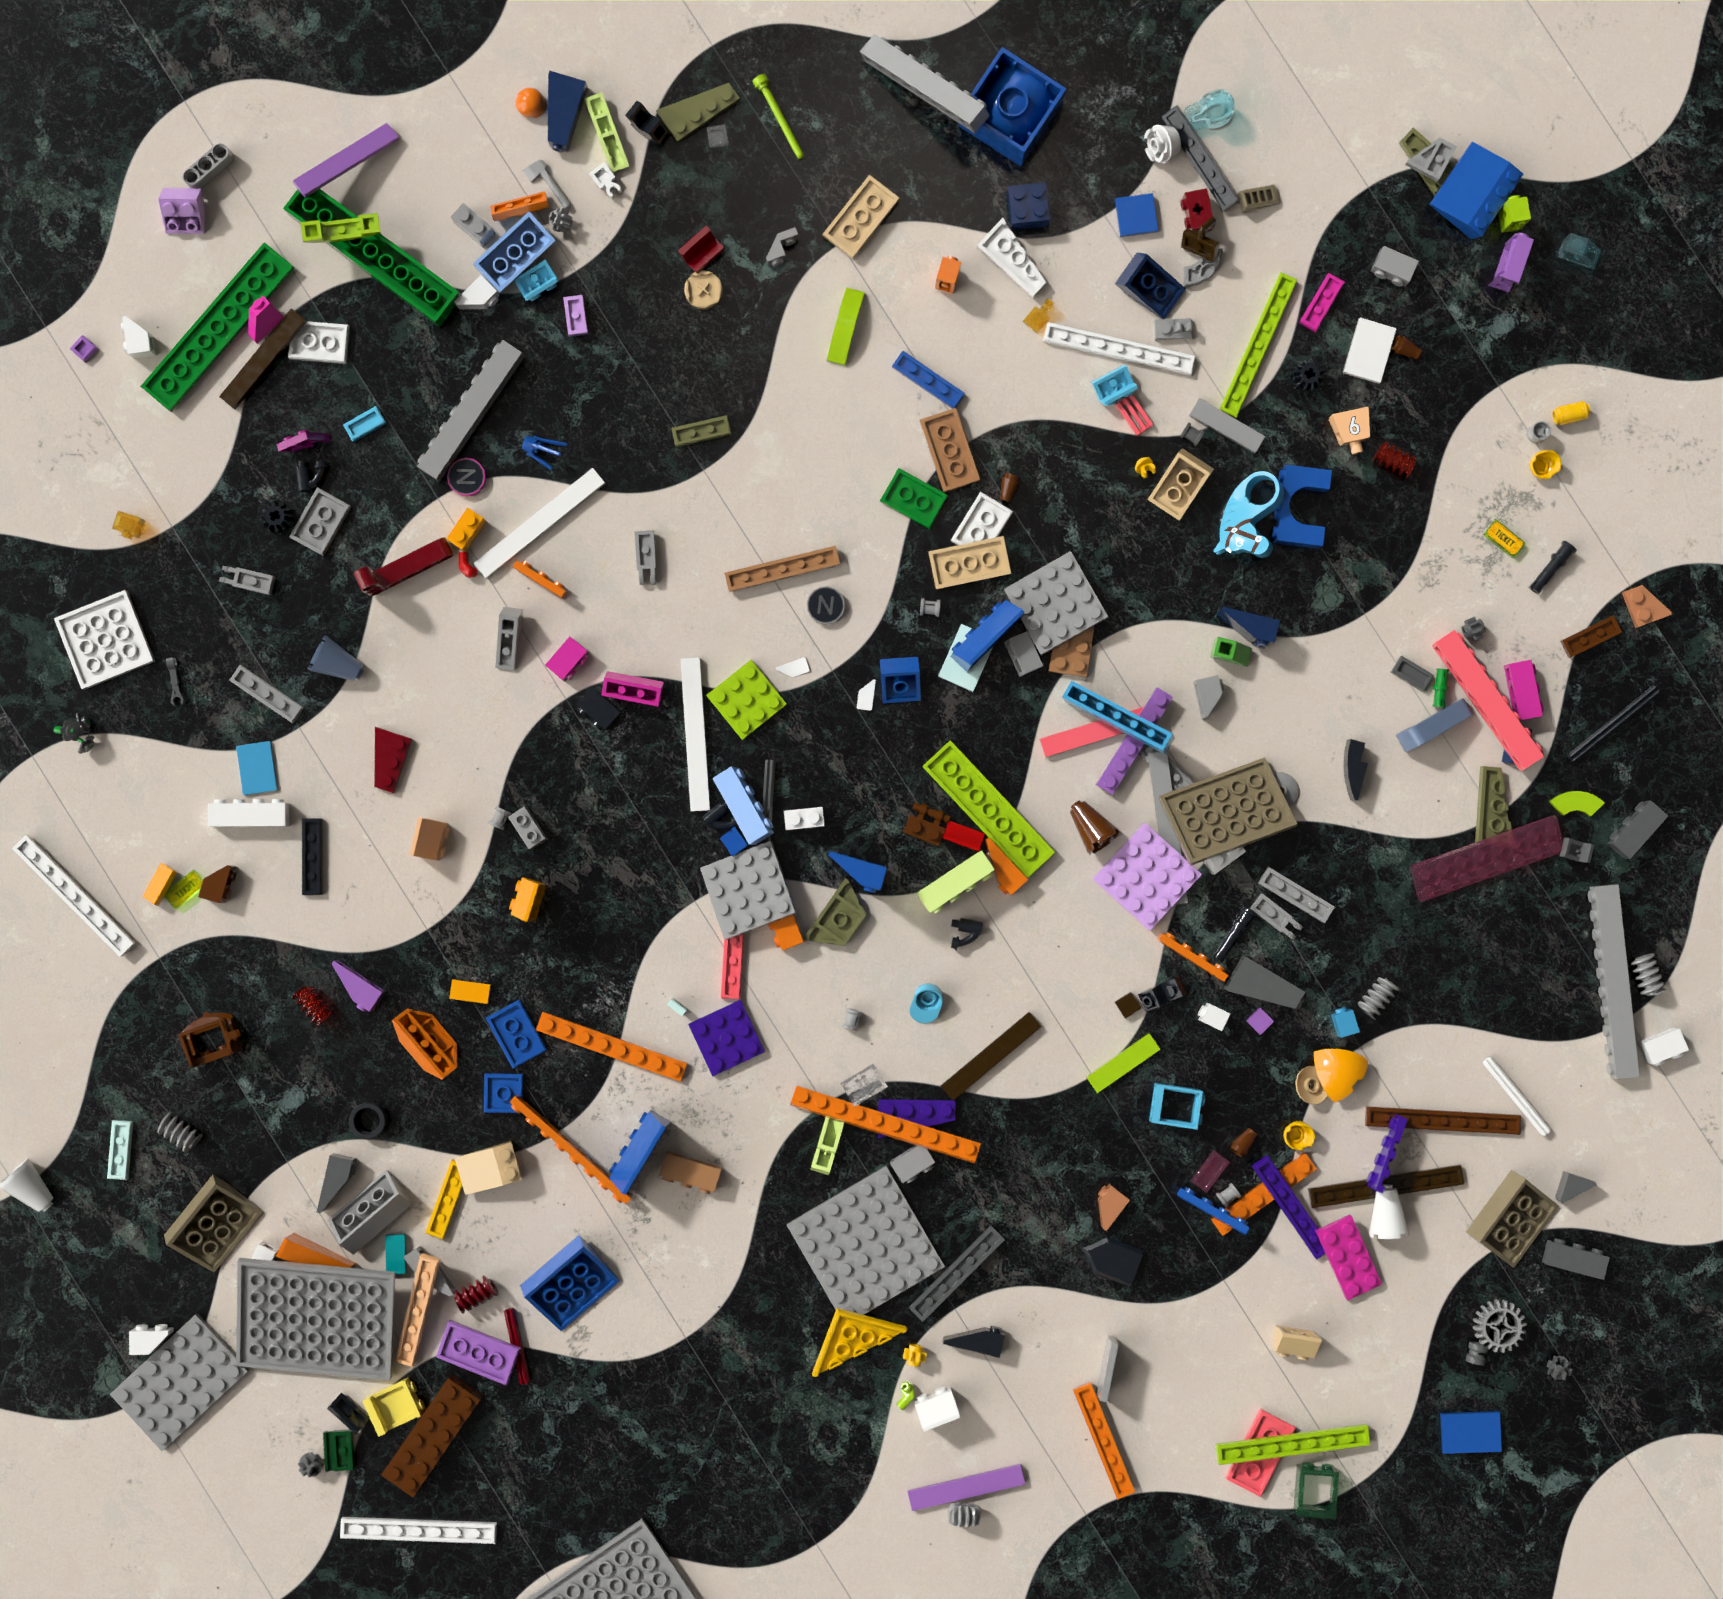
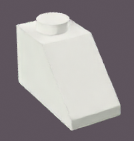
(477, 296)

